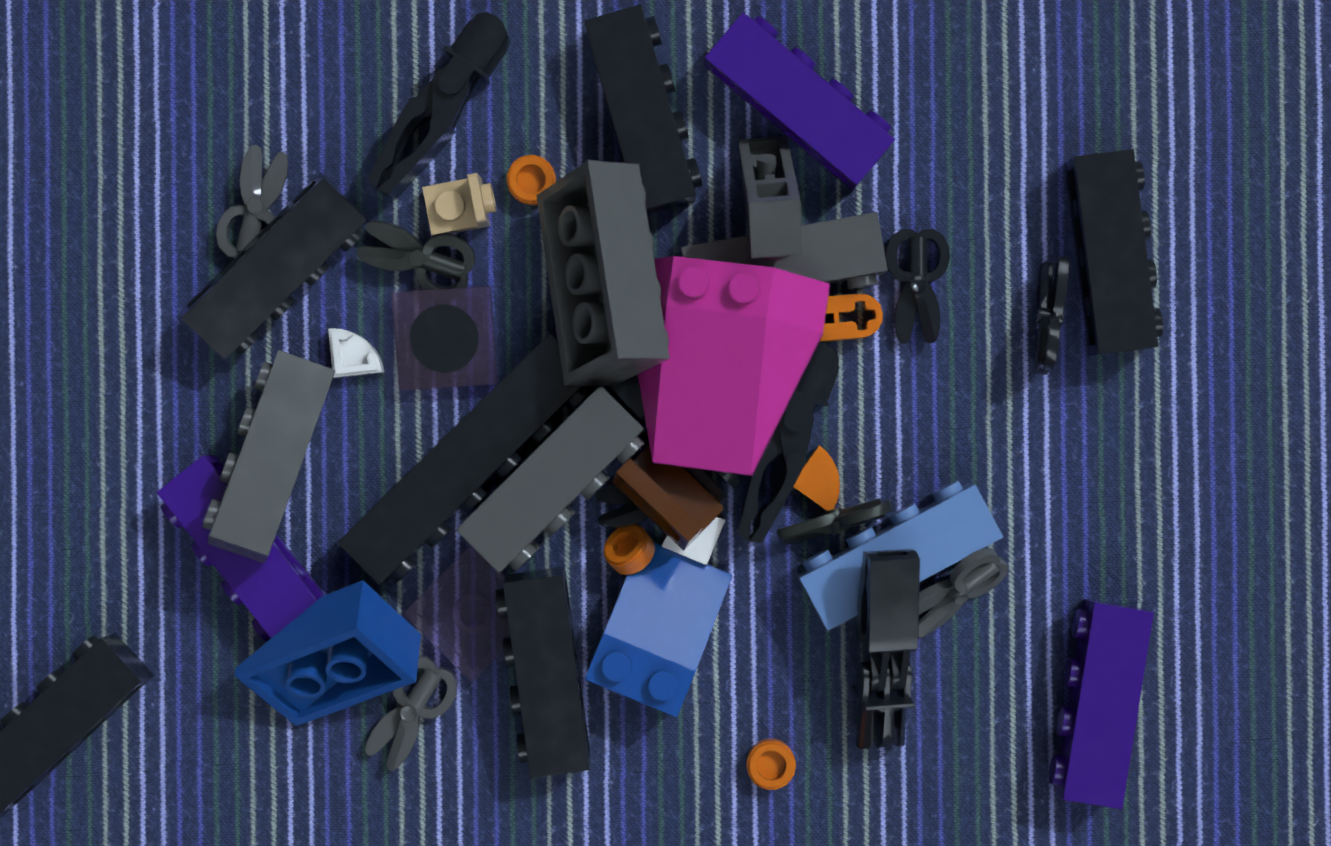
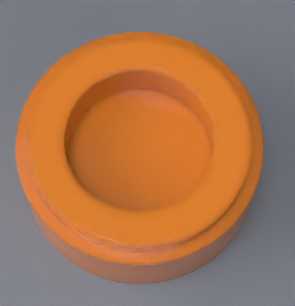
(529, 177)
(629, 549)
(770, 764)

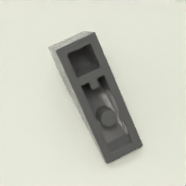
(770, 198)

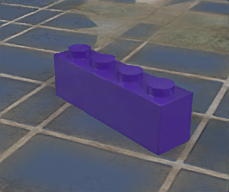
(798, 100)
(270, 590)
(1101, 703)

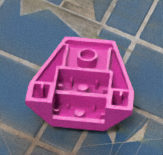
(733, 363)

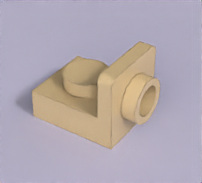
(459, 205)

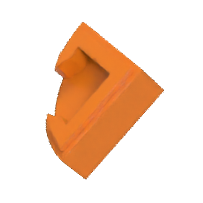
(820, 479)

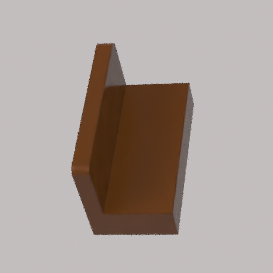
(668, 497)

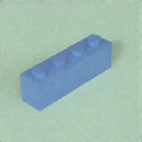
(938, 532)

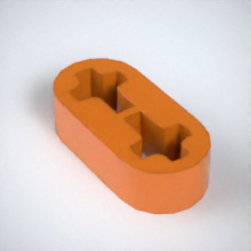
(848, 330)

